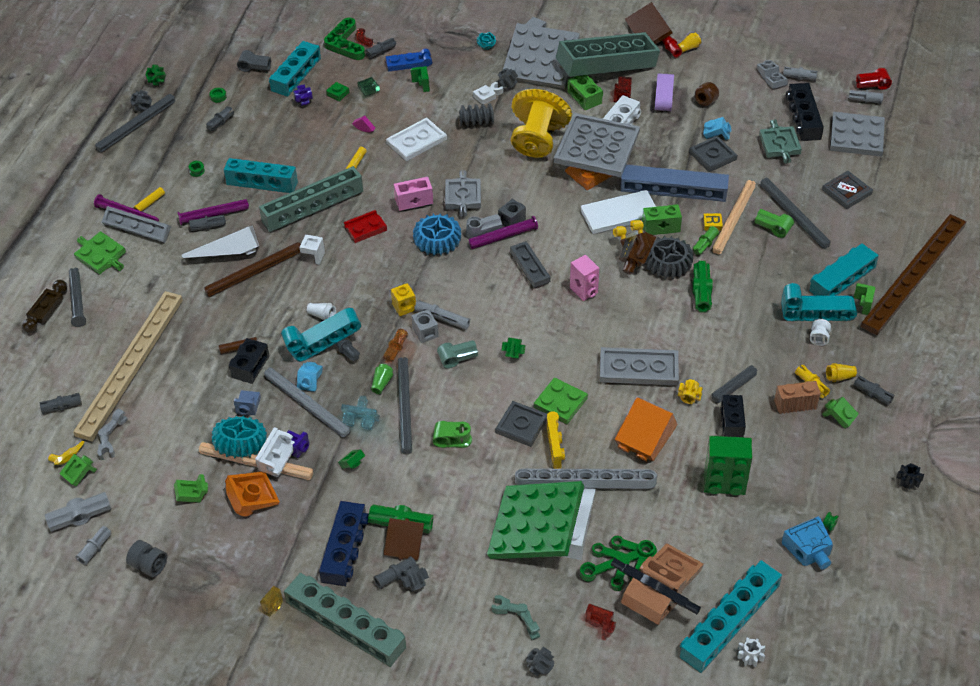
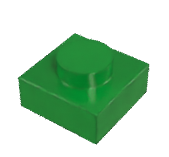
(337, 91)
(352, 459)

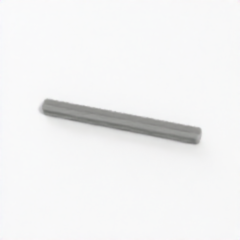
(307, 402)

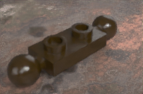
(44, 306)

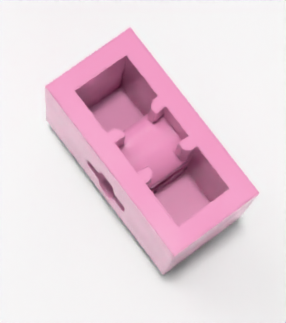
(413, 193)
(584, 277)

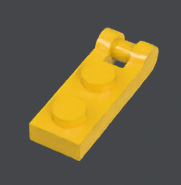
(555, 440)

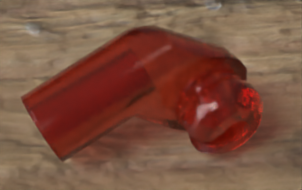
(362, 39)

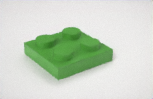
(561, 399)

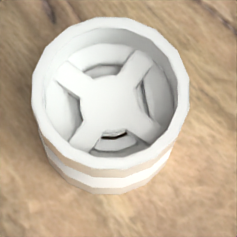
(820, 332)

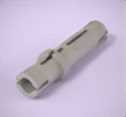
(443, 315)

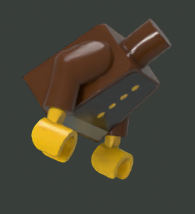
(635, 245)

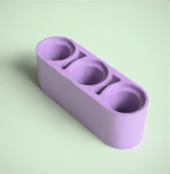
(664, 92)

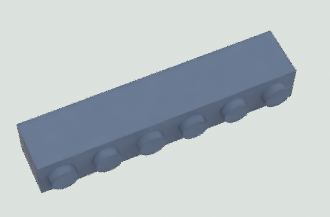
(675, 183)

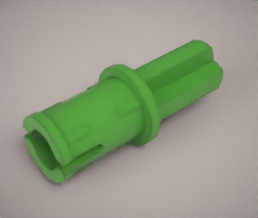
(705, 240)

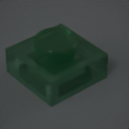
(368, 86)

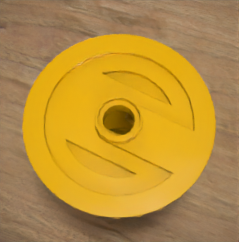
(540, 113)

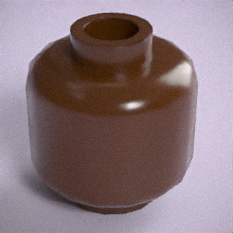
(706, 94)

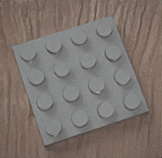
(534, 55)
(597, 145)

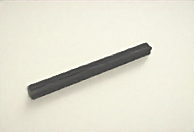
(134, 123)
(795, 212)
(404, 405)

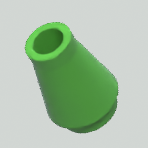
(382, 376)

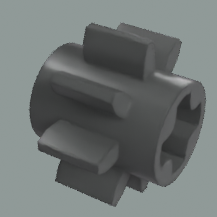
(507, 78)
(141, 100)
(414, 577)
(540, 661)

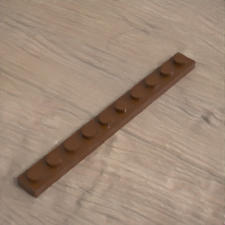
(913, 275)

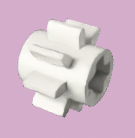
(751, 652)

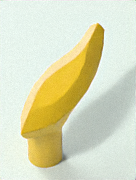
(65, 457)

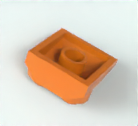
(586, 178)
(250, 492)

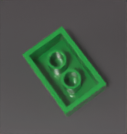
(727, 465)

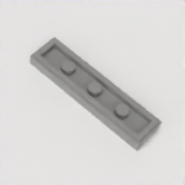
(136, 224)

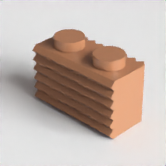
(797, 397)

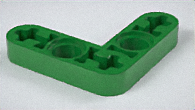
(334, 41)

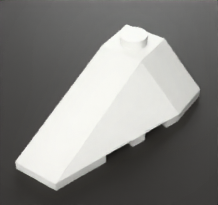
(235, 243)
(581, 525)

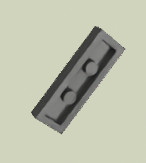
(530, 264)

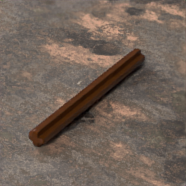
(252, 269)

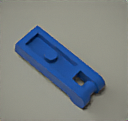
(409, 60)

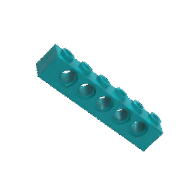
(700, 655)

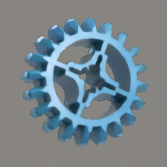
(437, 234)

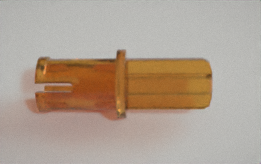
(395, 345)

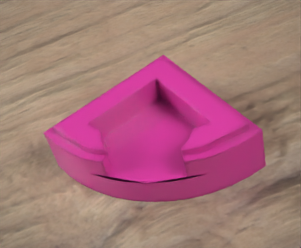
(363, 124)

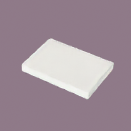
(416, 139)

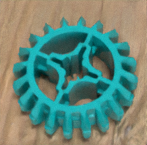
(239, 436)

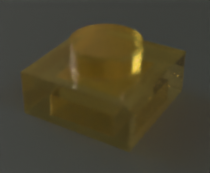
(271, 601)

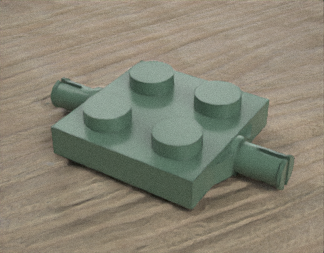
(780, 141)

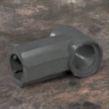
(250, 61)

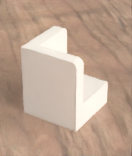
(313, 245)

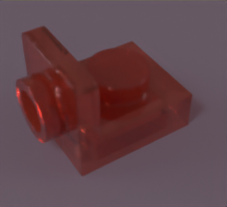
(602, 618)

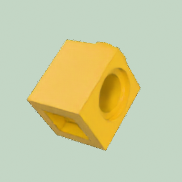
(403, 299)

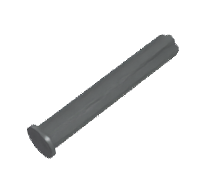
(76, 298)

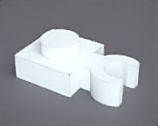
(486, 94)

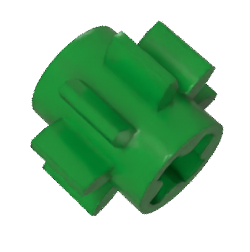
(155, 74)
(513, 347)

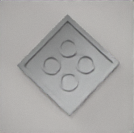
(857, 134)

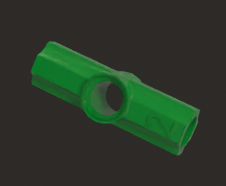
(702, 286)
(381, 515)

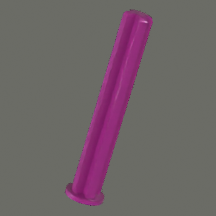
(100, 201)
(213, 211)
(503, 233)

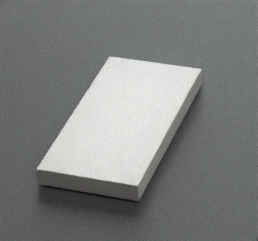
(616, 211)

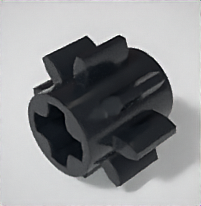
(910, 476)

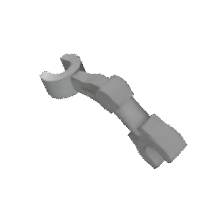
(117, 419)

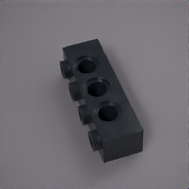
(805, 112)

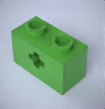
(662, 219)

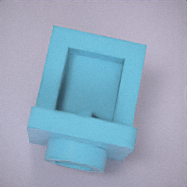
(717, 127)
(308, 376)

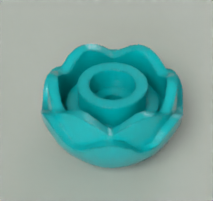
(486, 40)

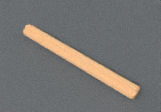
(733, 217)
(289, 468)

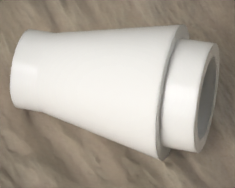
(321, 310)

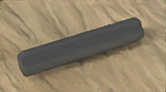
(733, 384)

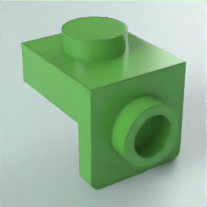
(841, 411)
(191, 490)

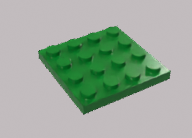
(536, 520)

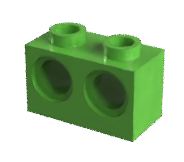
(585, 91)

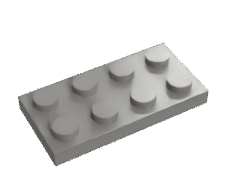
(639, 366)

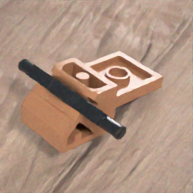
(660, 583)

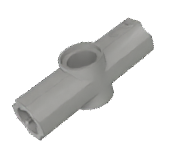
(77, 511)

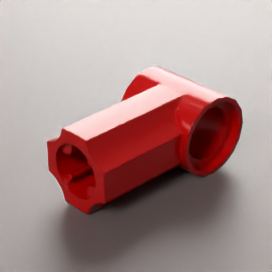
(879, 78)

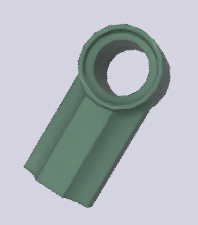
(452, 354)

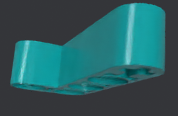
(810, 308)
(321, 336)

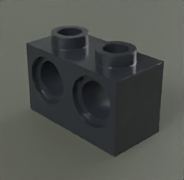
(249, 360)
(732, 416)

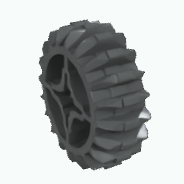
(669, 257)

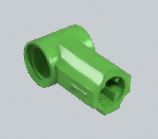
(779, 225)

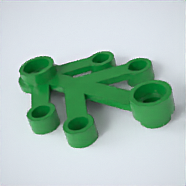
(637, 553)

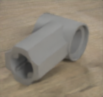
(478, 226)

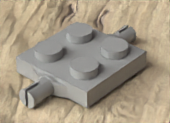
(462, 193)

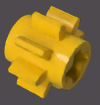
(690, 391)

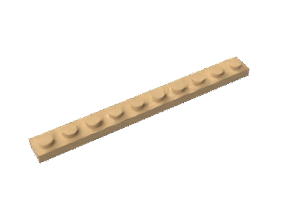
(127, 367)

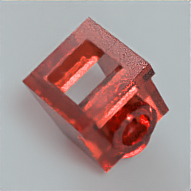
(623, 87)

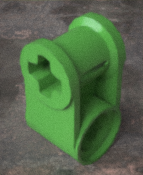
(450, 434)

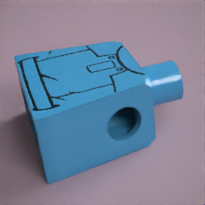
(809, 543)

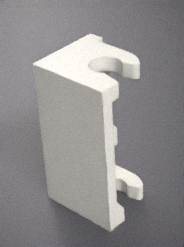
(275, 452)

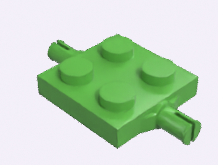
(100, 253)

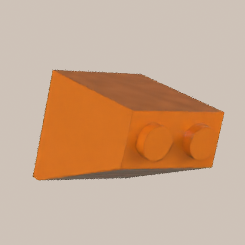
(645, 430)

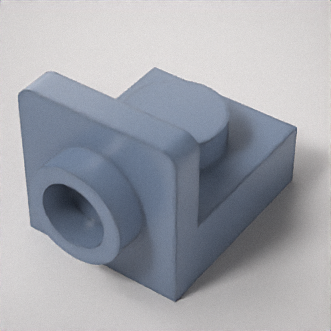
(247, 402)

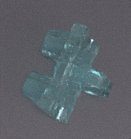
(361, 411)

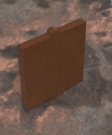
(403, 539)

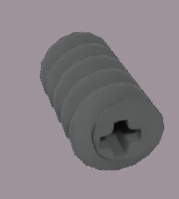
(476, 114)

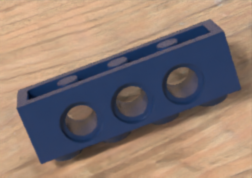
(339, 572)

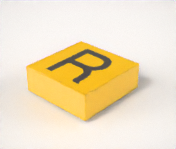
(712, 219)

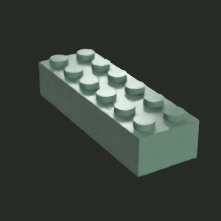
(607, 54)

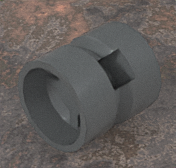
(147, 558)

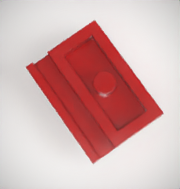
(365, 226)

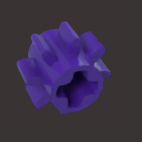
(303, 94)

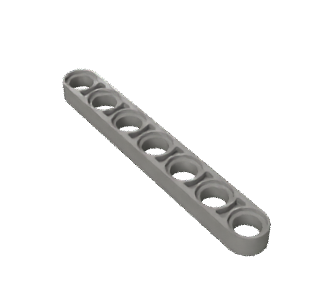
(616, 477)

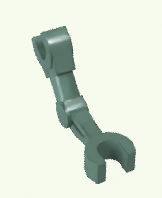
(521, 610)

